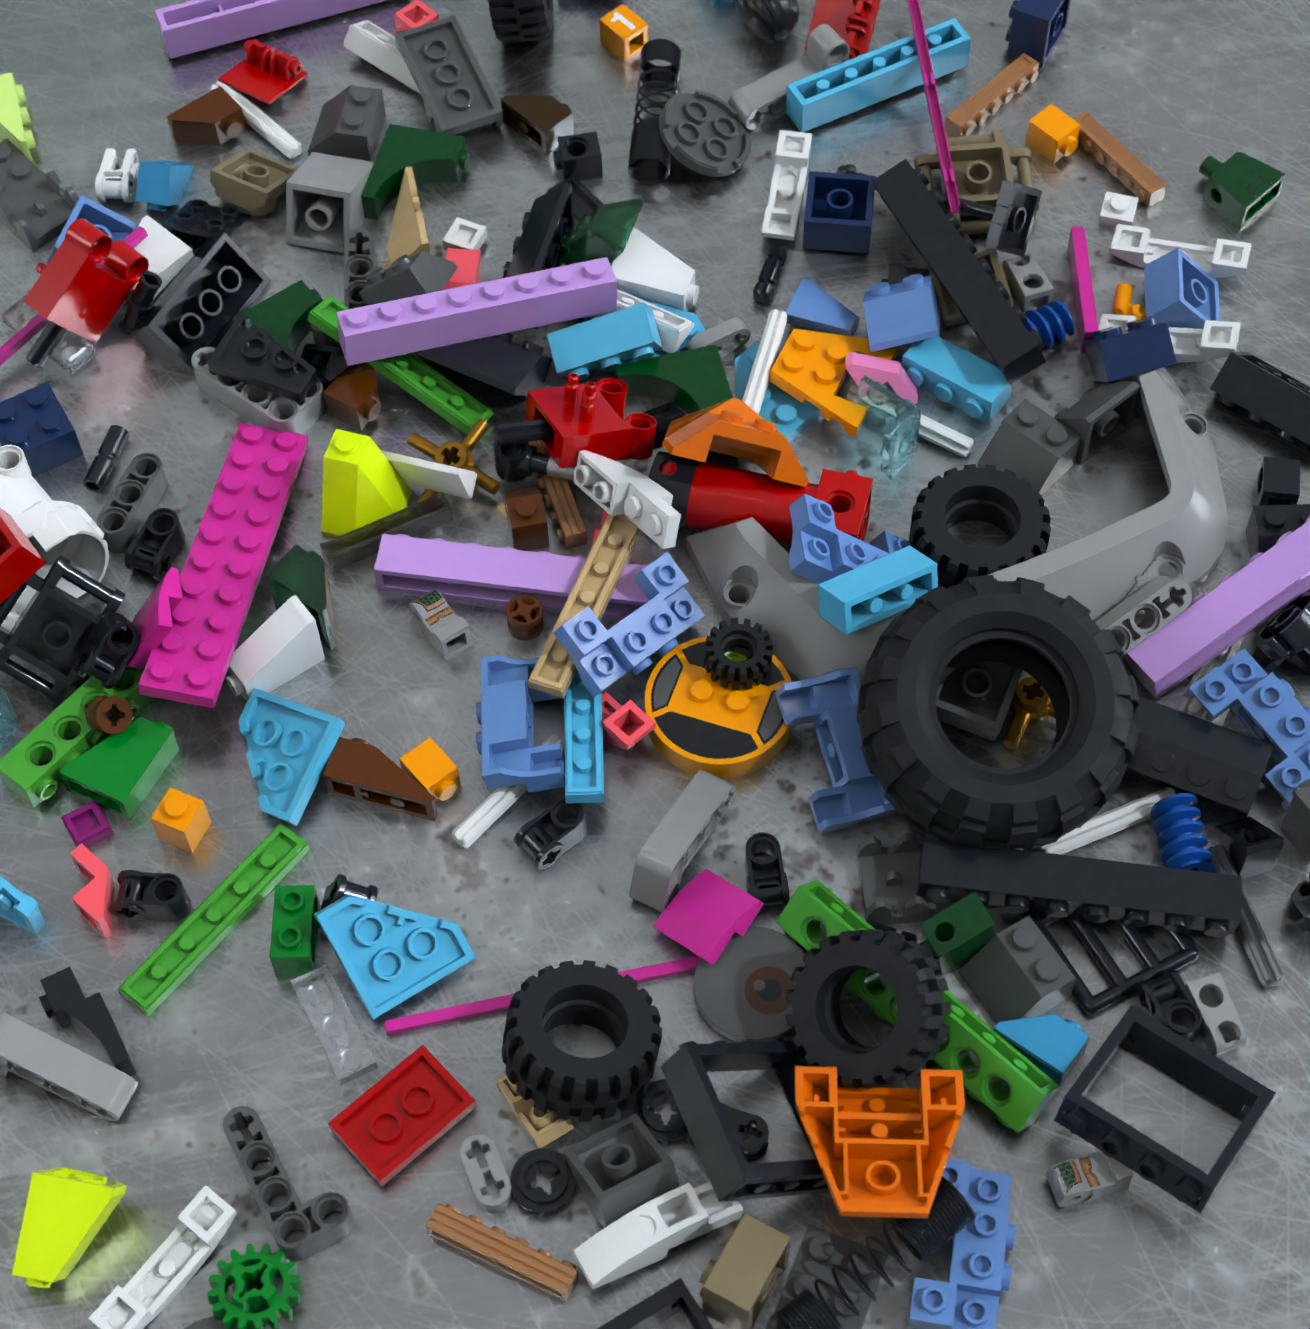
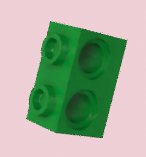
(294, 930)

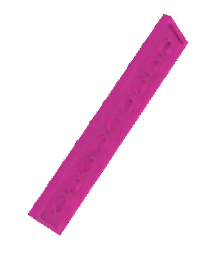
(225, 566)

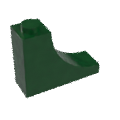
(432, 158)
(286, 314)
(686, 378)

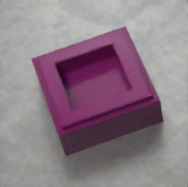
(87, 825)

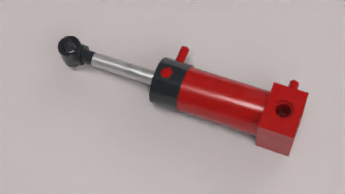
(719, 494)

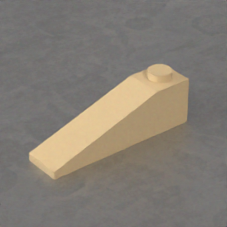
(408, 226)

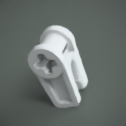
(116, 182)

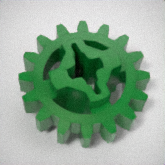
(247, 1275)

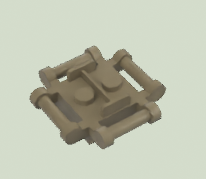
(979, 169)

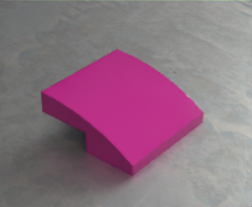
(155, 617)
(708, 915)

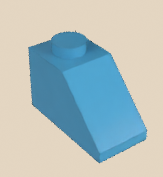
(162, 182)
(1047, 1042)

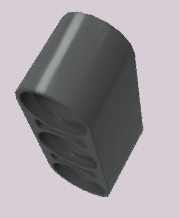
(132, 501)

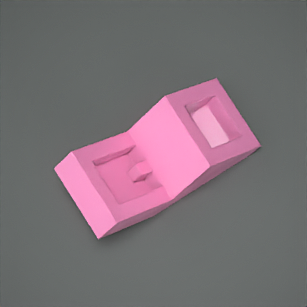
(881, 371)

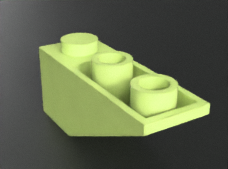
(15, 117)

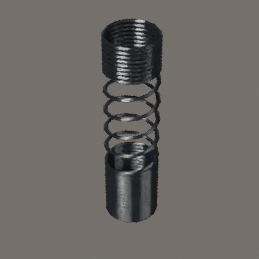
(648, 154)
(920, 1235)

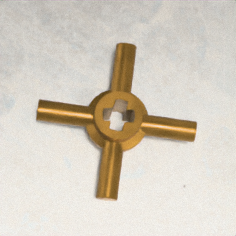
(456, 455)
(1029, 707)

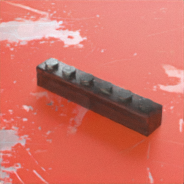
(366, 539)

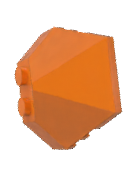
(738, 432)
(881, 1144)

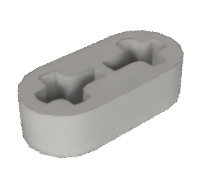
(726, 335)
(477, 1176)

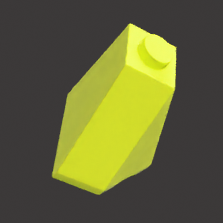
(358, 484)
(61, 1221)

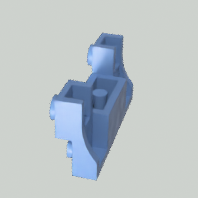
(825, 552)
(609, 654)
(832, 707)
(1268, 712)
(508, 729)
(976, 1257)

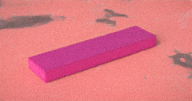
(1081, 286)

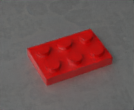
(402, 1115)

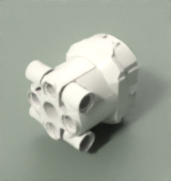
(50, 526)

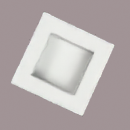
(1118, 210)
(465, 235)

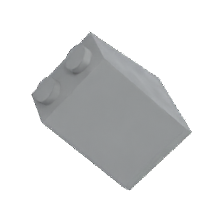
(325, 201)

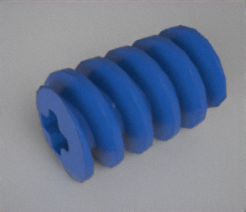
(1051, 323)
(1180, 833)

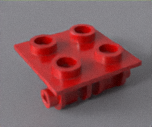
(850, 20)
(264, 72)

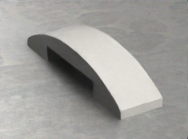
(787, 185)
(1137, 248)
(1191, 344)
(170, 1266)

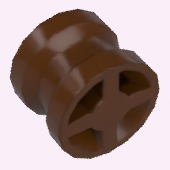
(527, 608)
(99, 714)

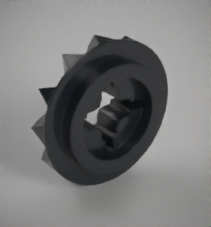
(653, 1101)
(551, 1164)

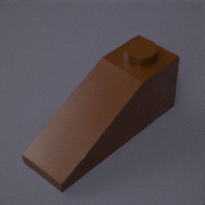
(369, 776)

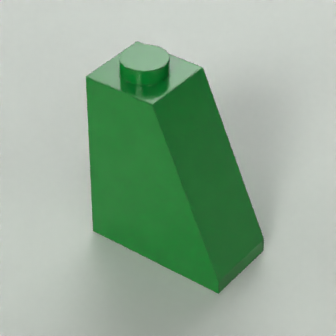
(123, 766)

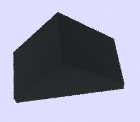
(1250, 846)

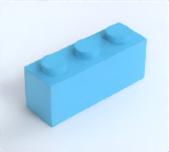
(605, 341)
(957, 377)
(876, 589)

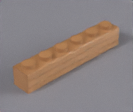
(991, 96)
(1119, 161)
(563, 507)
(502, 1251)

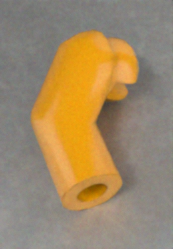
(1122, 302)

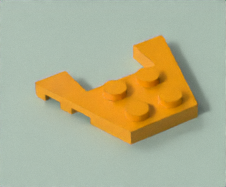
(814, 369)

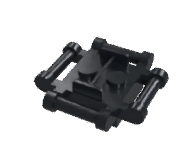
(54, 629)

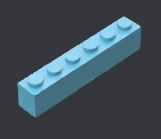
(874, 76)

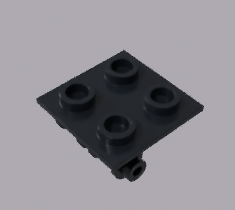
(200, 222)

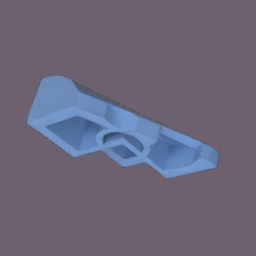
(819, 311)

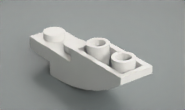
(629, 493)
(651, 1231)

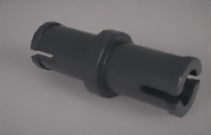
(140, 300)

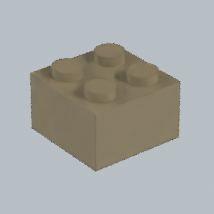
(745, 1273)

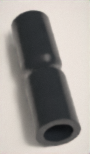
(107, 455)

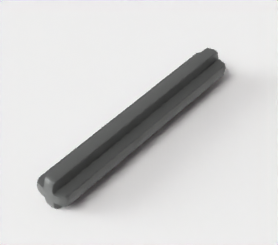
(1249, 927)

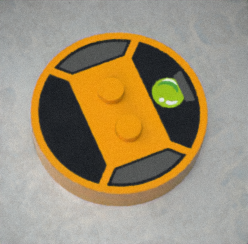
(710, 724)

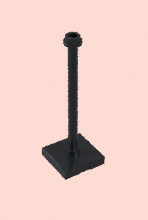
(1010, 218)

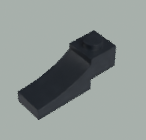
(87, 1015)

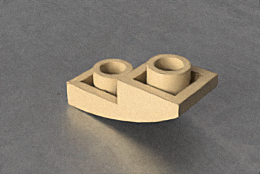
(540, 1126)

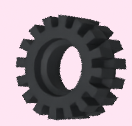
(738, 636)

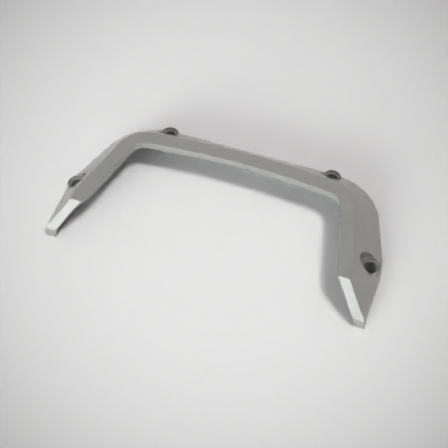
(1098, 570)

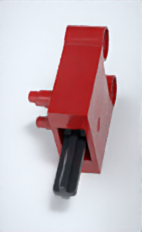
(78, 291)
(582, 419)

